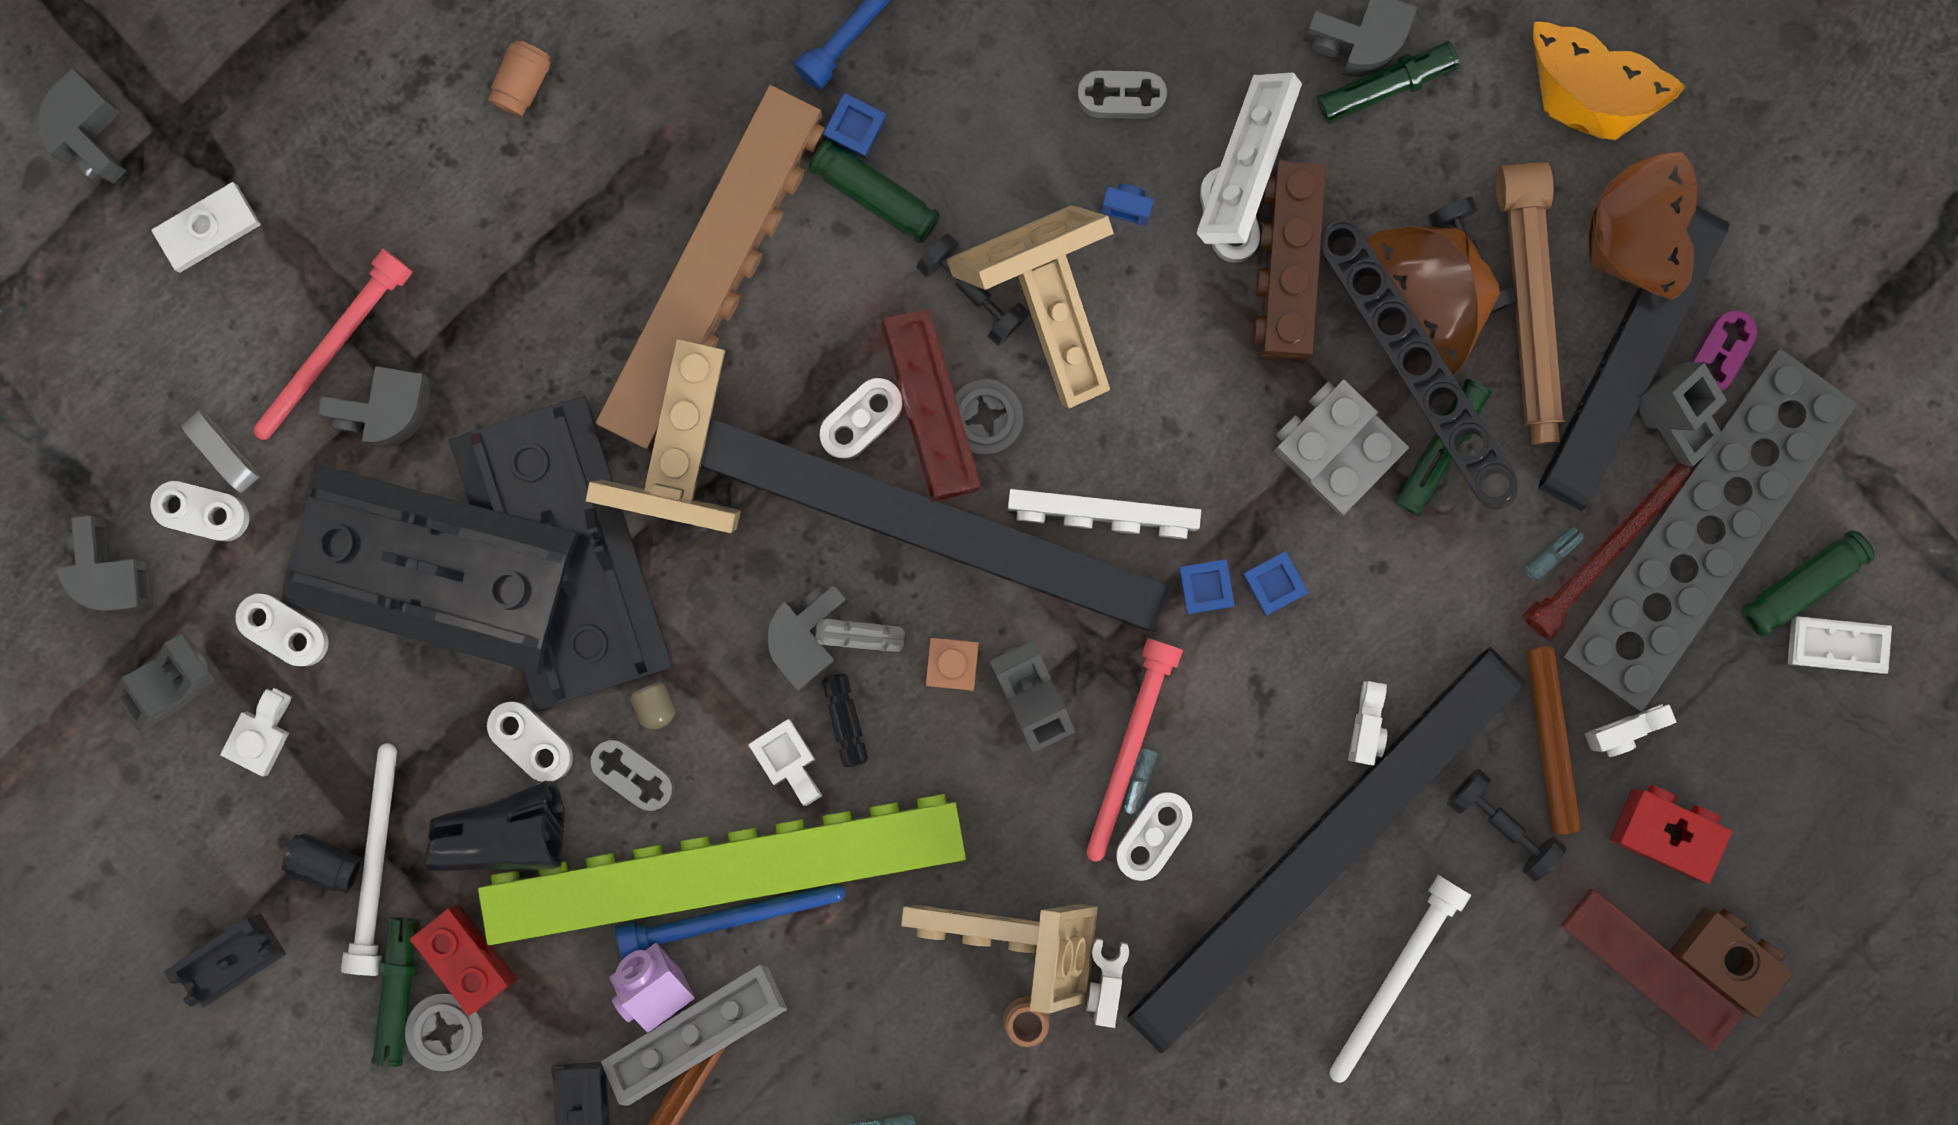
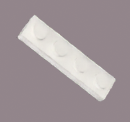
(1249, 158)
(1124, 515)

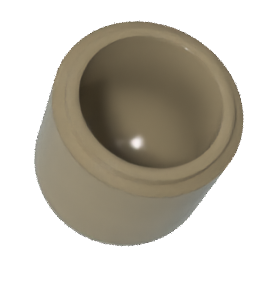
(653, 706)

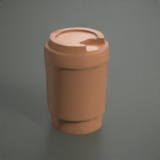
(519, 77)
(1025, 1026)

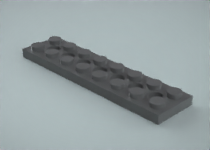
(1741, 527)

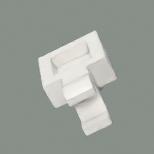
(256, 738)
(784, 756)
(1105, 995)

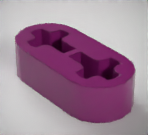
(1736, 352)

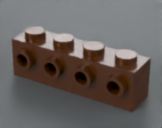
(1291, 261)

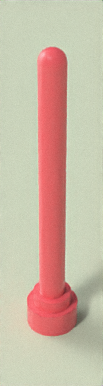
(386, 274)
(1158, 661)

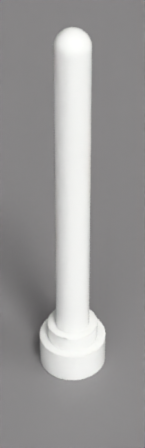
(1444, 901)
(363, 954)

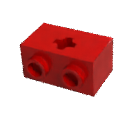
(1700, 838)
(463, 960)

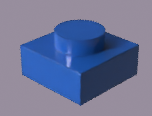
(855, 126)
(1127, 204)
(1275, 583)
(1206, 586)

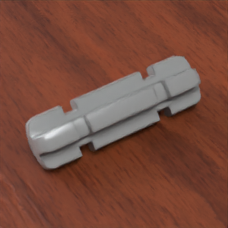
(860, 635)

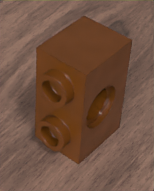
(1704, 952)

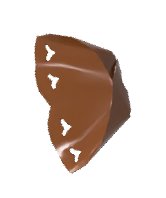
(1642, 229)
(1443, 284)

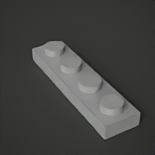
(693, 1035)

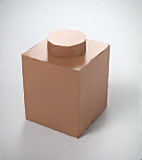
(952, 664)

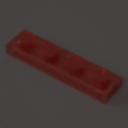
(930, 405)
(1652, 970)

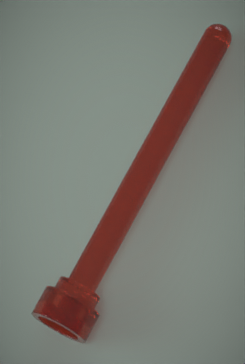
(1548, 616)

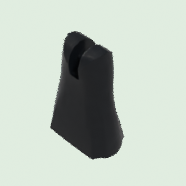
(503, 834)

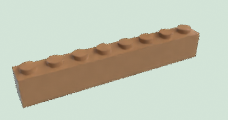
(716, 258)

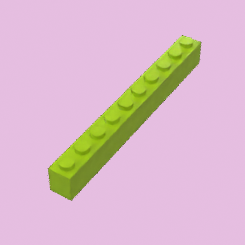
(723, 871)

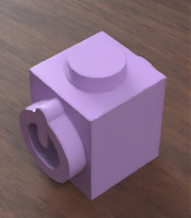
(649, 987)

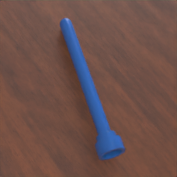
(818, 64)
(639, 937)

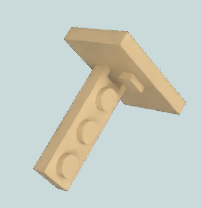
(1040, 261)
(677, 447)
(1060, 942)

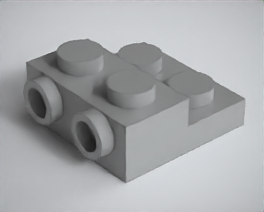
(1339, 446)

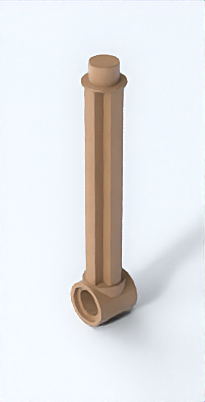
(1524, 195)

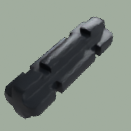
(845, 720)

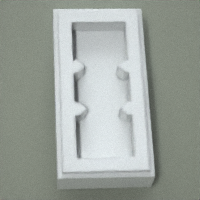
(206, 227)
(1839, 645)

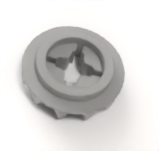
(434, 1052)

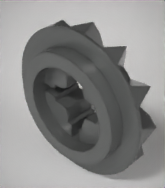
(996, 397)

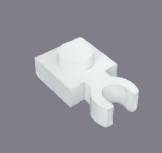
(1620, 735)
(1368, 736)

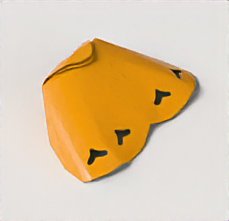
(1593, 88)

